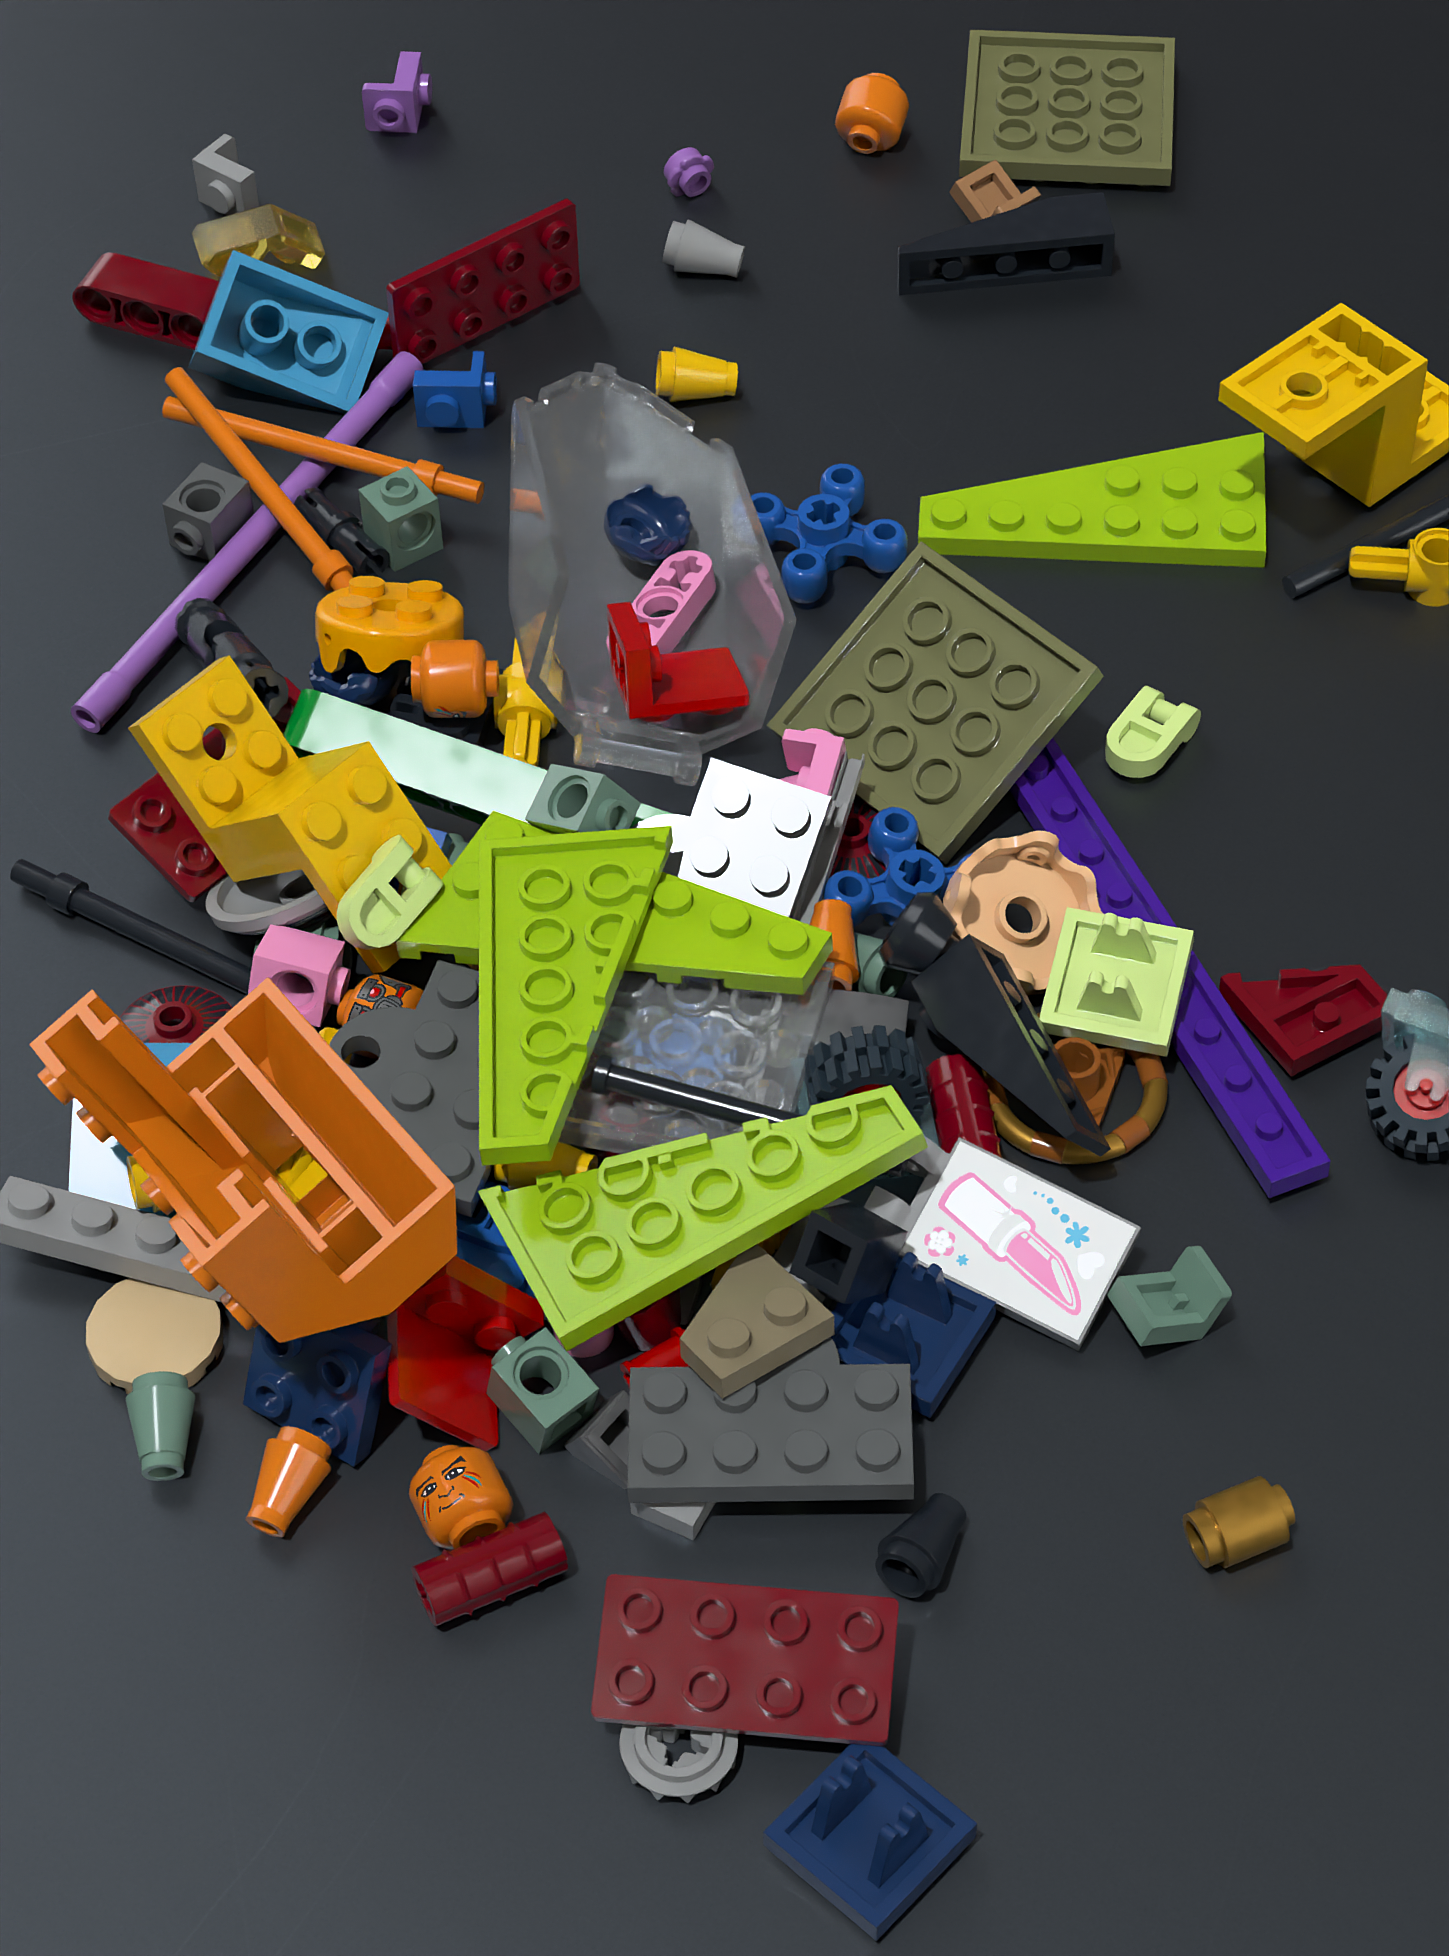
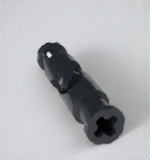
(216, 635)

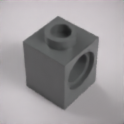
(207, 511)

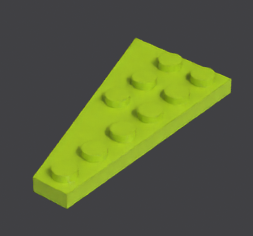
(1148, 508)
(682, 934)
(550, 959)
(675, 1210)

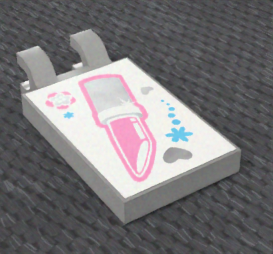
(1011, 1238)

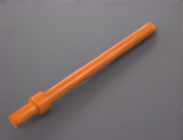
(336, 453)
(328, 565)

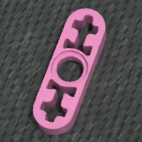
(662, 593)

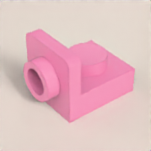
(815, 756)

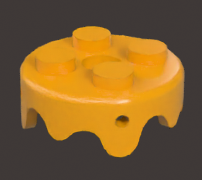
(384, 621)

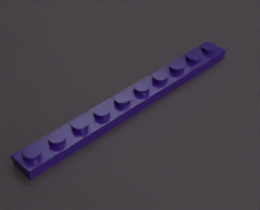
(1205, 1030)

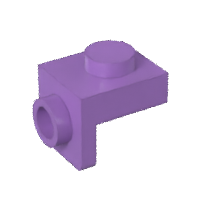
(399, 104)

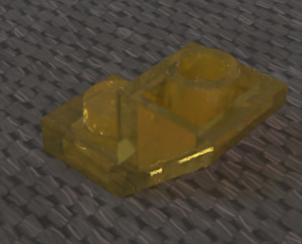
(257, 233)

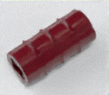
(961, 1103)
(489, 1568)

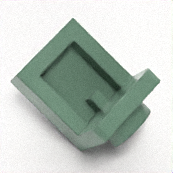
(1172, 1303)

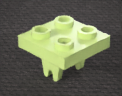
(1116, 981)

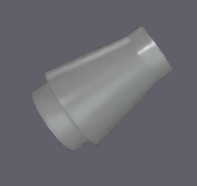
(699, 250)

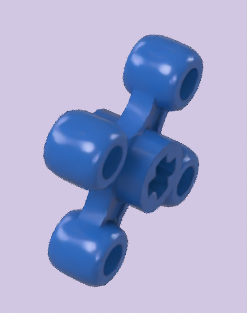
(828, 534)
(908, 870)

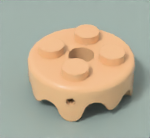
(1026, 873)

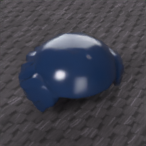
(647, 525)
(354, 680)

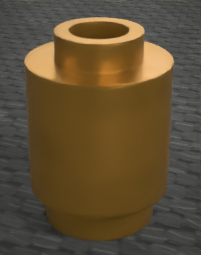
(1239, 1523)

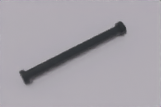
(688, 1098)

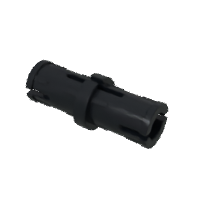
(343, 533)

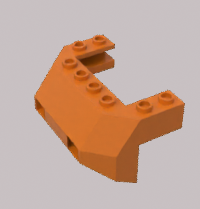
(219, 1129)

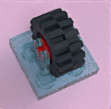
(866, 1064)
(1411, 1082)

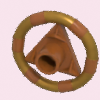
(1096, 1077)

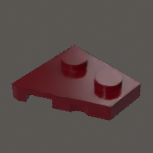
(1307, 1011)

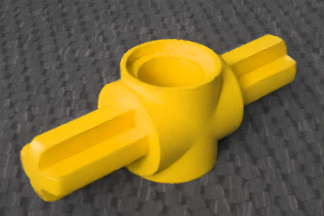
(1420, 566)
(521, 714)

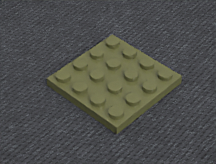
(1069, 107)
(940, 697)

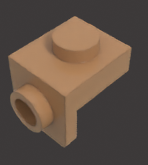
(989, 193)

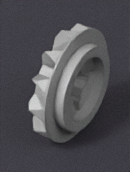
(693, 1773)

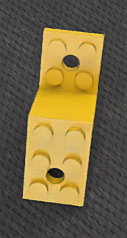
(1347, 403)
(267, 806)

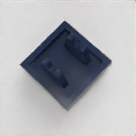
(915, 1323)
(322, 1384)
(869, 1836)

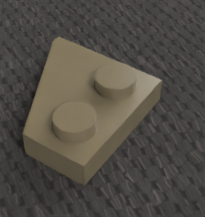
(752, 1323)

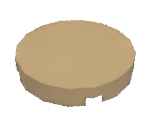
(152, 1329)

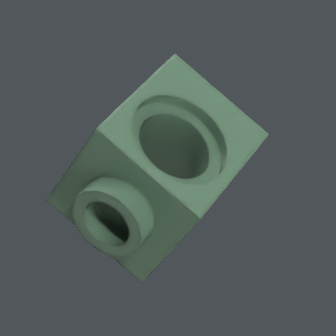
(402, 517)
(580, 802)
(547, 1416)

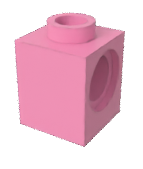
(314, 956)

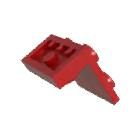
(670, 683)
(446, 1348)

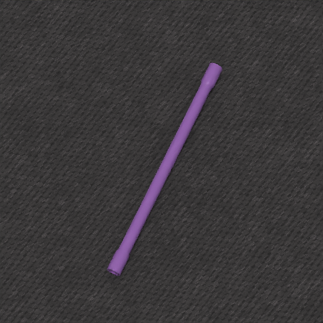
(115, 686)

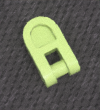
(1148, 733)
(371, 909)

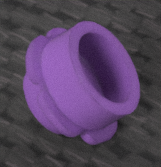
(688, 172)

